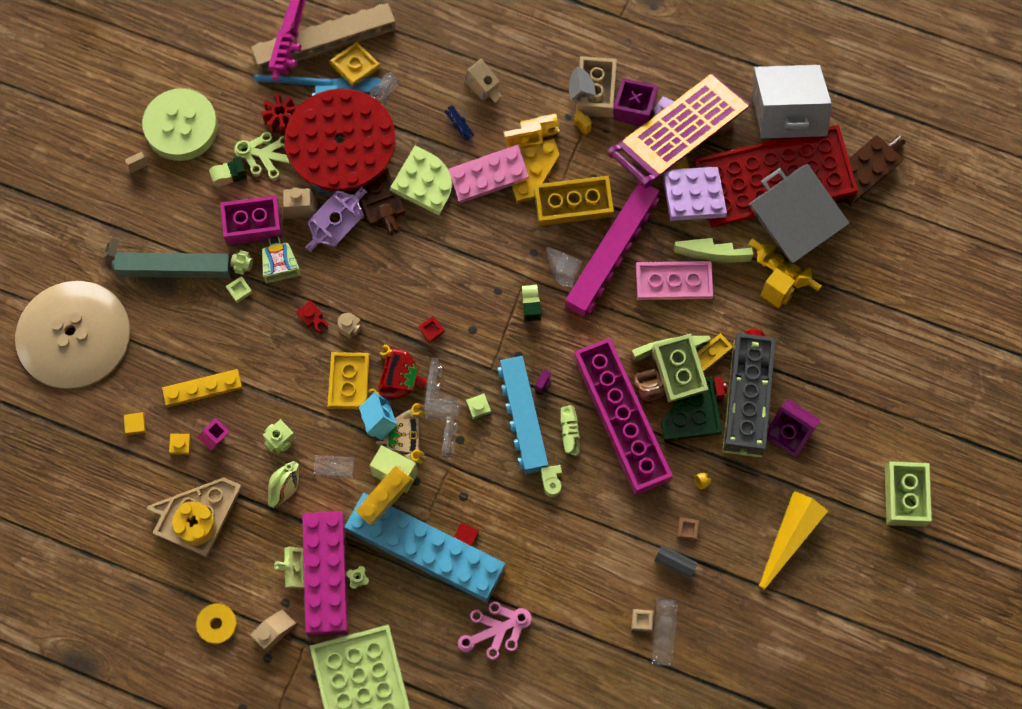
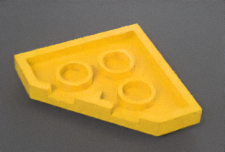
(538, 162)

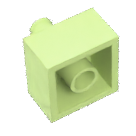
(387, 459)

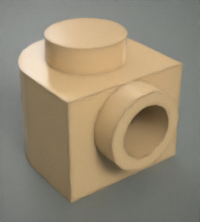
(349, 325)

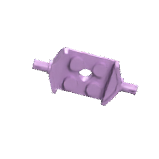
(332, 233)

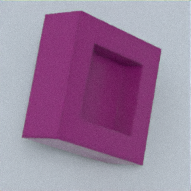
(543, 382)

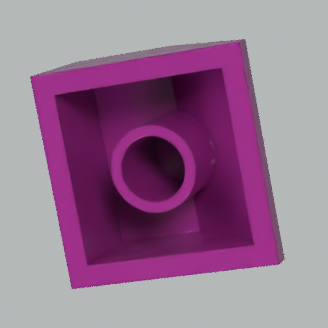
(791, 427)

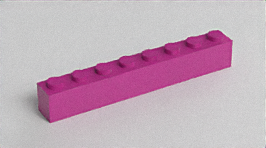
(610, 251)

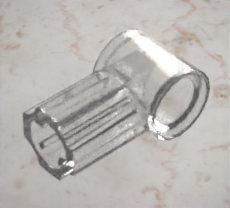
(385, 88)

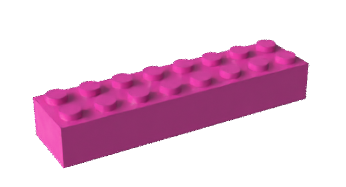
(622, 417)

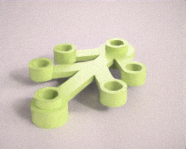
(265, 154)

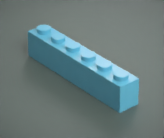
(523, 414)

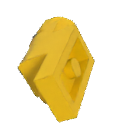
(532, 131)

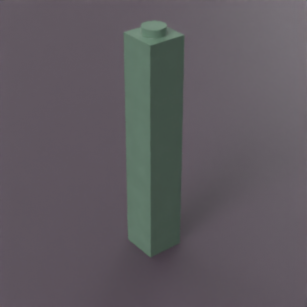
(172, 265)

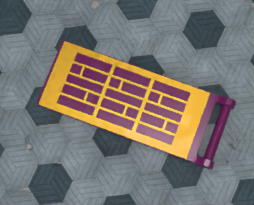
(679, 129)

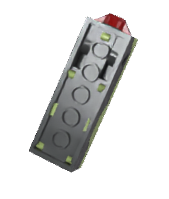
(749, 394)

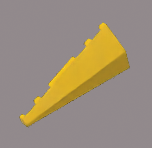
(799, 521)

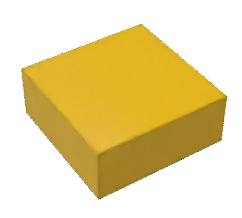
(134, 423)

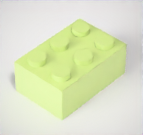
(679, 368)
(908, 494)

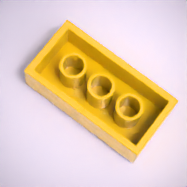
(573, 200)

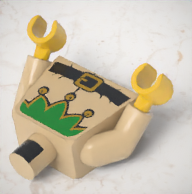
(405, 436)

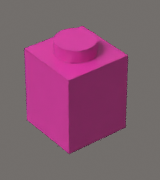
(213, 434)

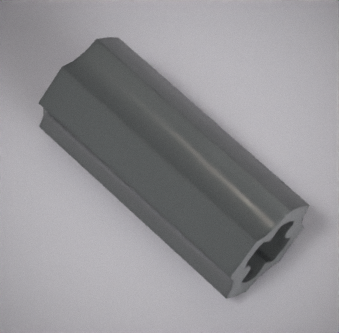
(675, 562)

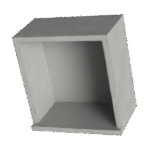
(791, 101)
(797, 212)

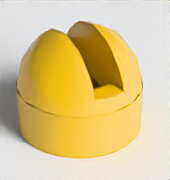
(702, 481)

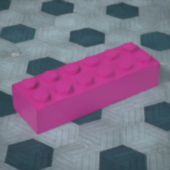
(325, 574)

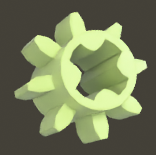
(241, 262)

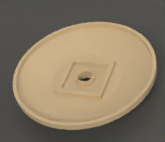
(90, 352)

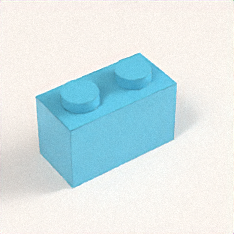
(377, 416)

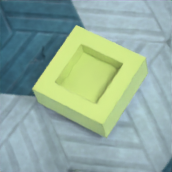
(239, 289)
(478, 406)

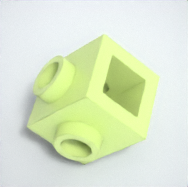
(278, 437)

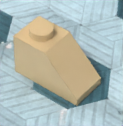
(272, 630)

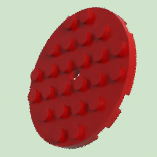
(343, 165)

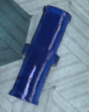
(459, 123)

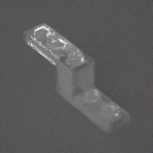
(441, 408)

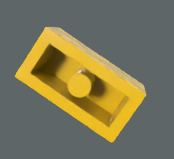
(778, 288)

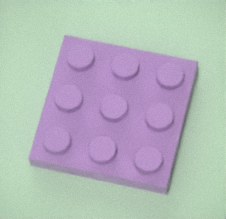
(694, 193)

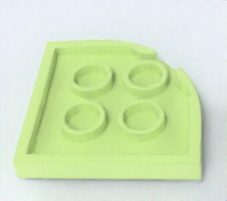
(424, 181)

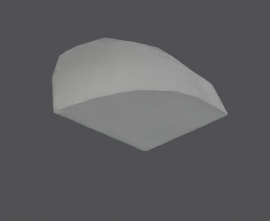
(580, 85)

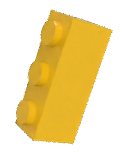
(384, 495)

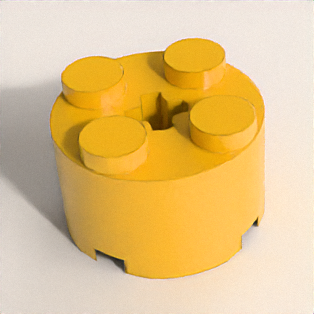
(200, 532)

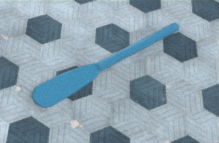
(364, 86)

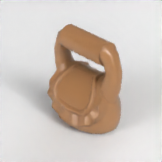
(652, 389)

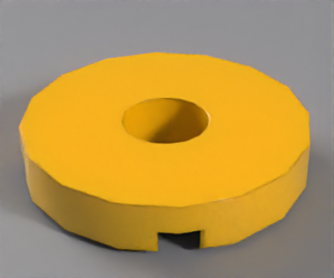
(213, 612)

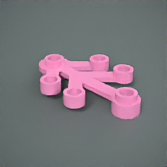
(497, 628)

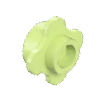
(363, 580)

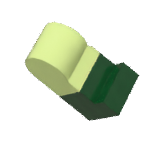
(228, 172)
(531, 303)

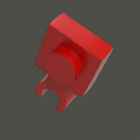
(311, 316)

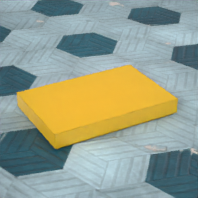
(348, 380)

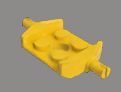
(768, 258)

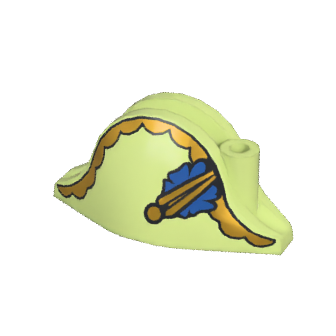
(283, 484)

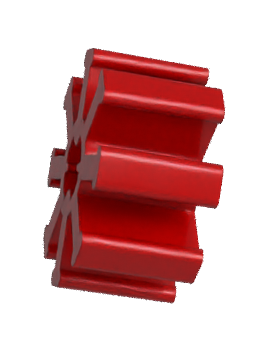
(278, 114)

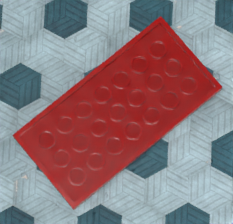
(746, 167)

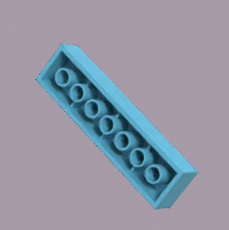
(430, 551)

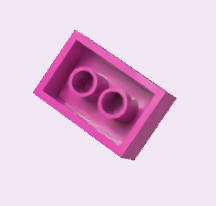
(251, 220)

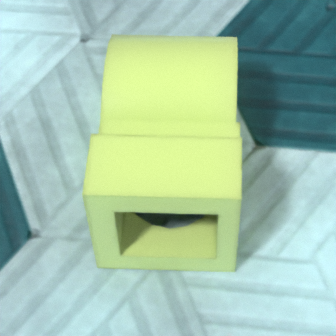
(551, 484)

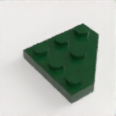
(693, 416)

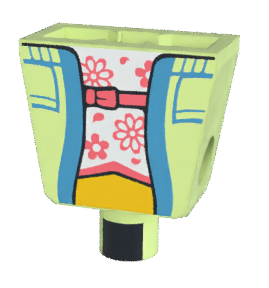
(278, 261)

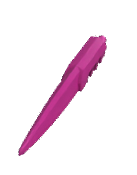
(286, 41)

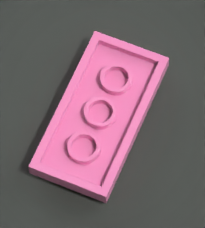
(489, 174)
(674, 280)

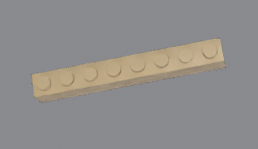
(332, 35)

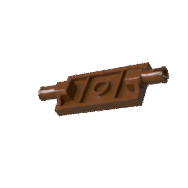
(872, 164)
(381, 203)

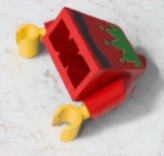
(398, 375)

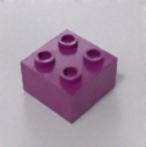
(635, 102)

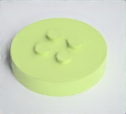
(180, 124)

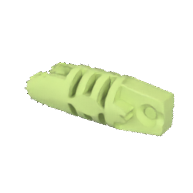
(570, 430)

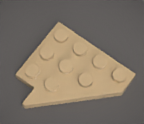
(216, 495)

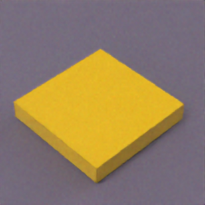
(354, 64)

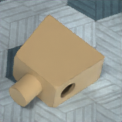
(298, 203)

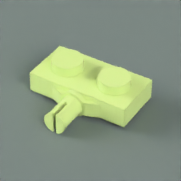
(293, 567)

